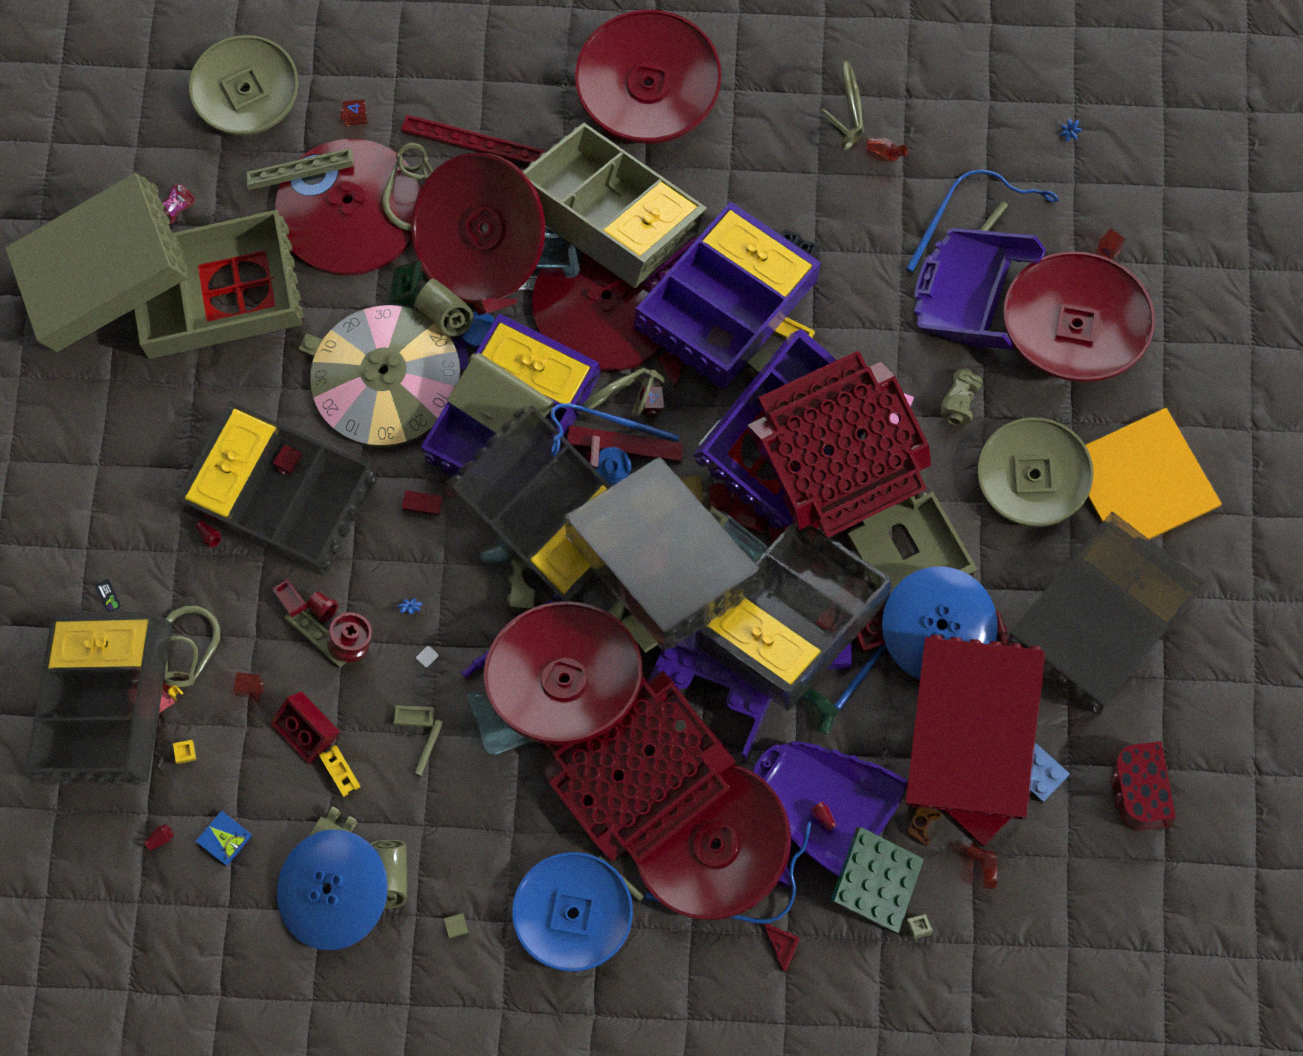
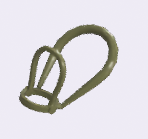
(854, 101)
(406, 171)
(615, 387)
(211, 649)

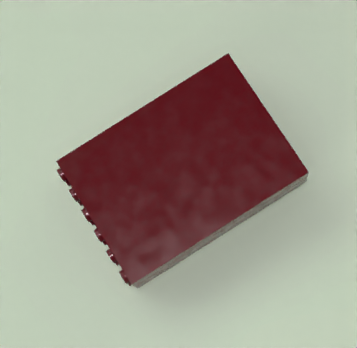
(976, 727)

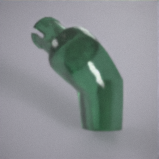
(824, 706)

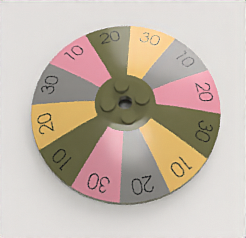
(389, 406)

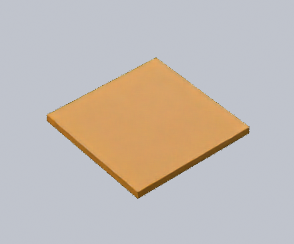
(1149, 476)

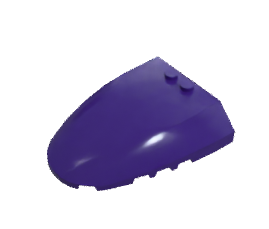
(853, 789)

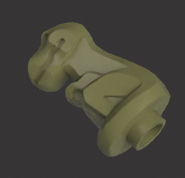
(957, 404)

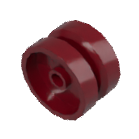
(349, 637)

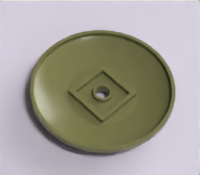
(240, 63)
(1040, 447)

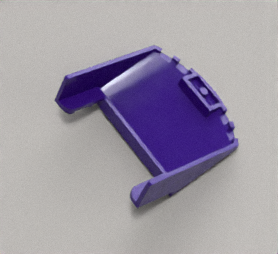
(964, 283)

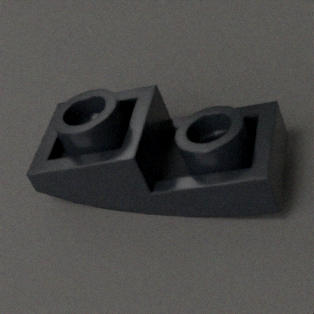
(807, 246)

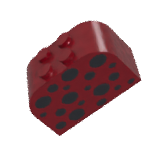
(1143, 787)

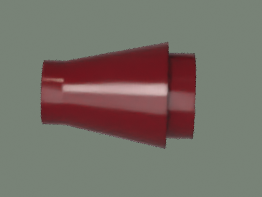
(209, 535)
(824, 816)
(159, 837)

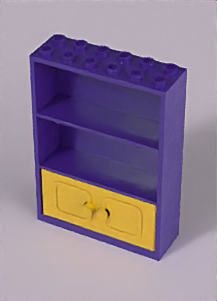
(731, 279)
(533, 358)

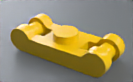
(339, 770)

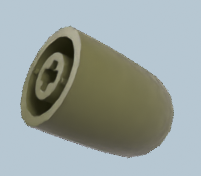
(444, 308)
(394, 857)

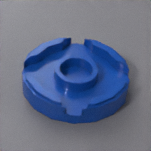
(613, 465)

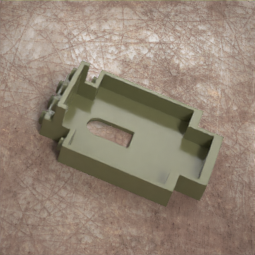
(927, 527)

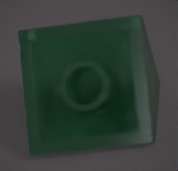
(406, 283)

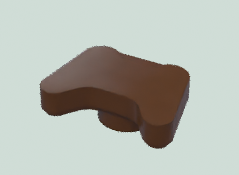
(920, 822)

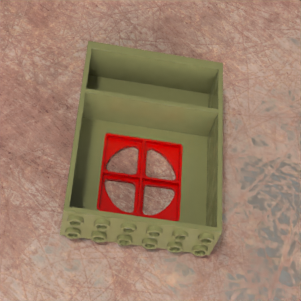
(186, 308)

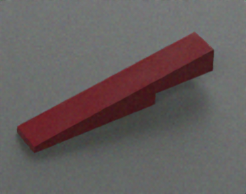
(632, 445)

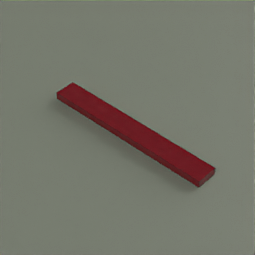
(469, 140)

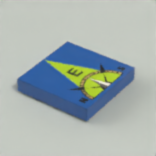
(224, 838)

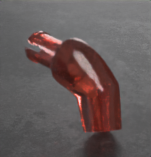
(886, 148)
(989, 863)

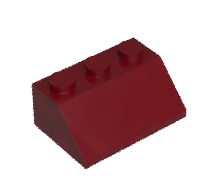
(304, 727)

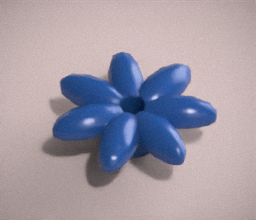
(1070, 130)
(410, 607)

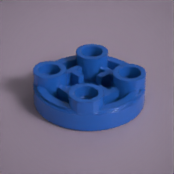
(478, 330)

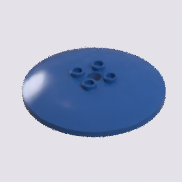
(923, 600)
(569, 883)
(356, 892)

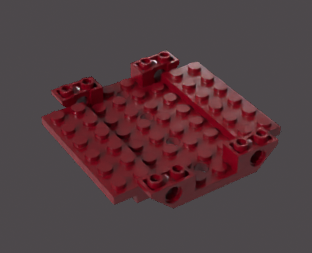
(828, 411)
(657, 790)

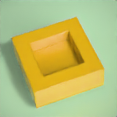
(184, 751)

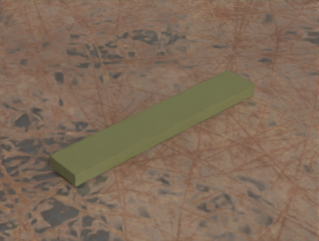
(300, 169)

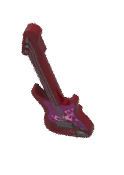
(177, 200)

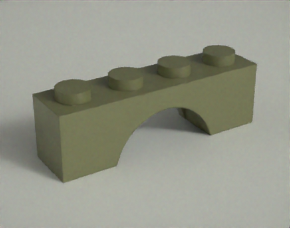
(522, 596)

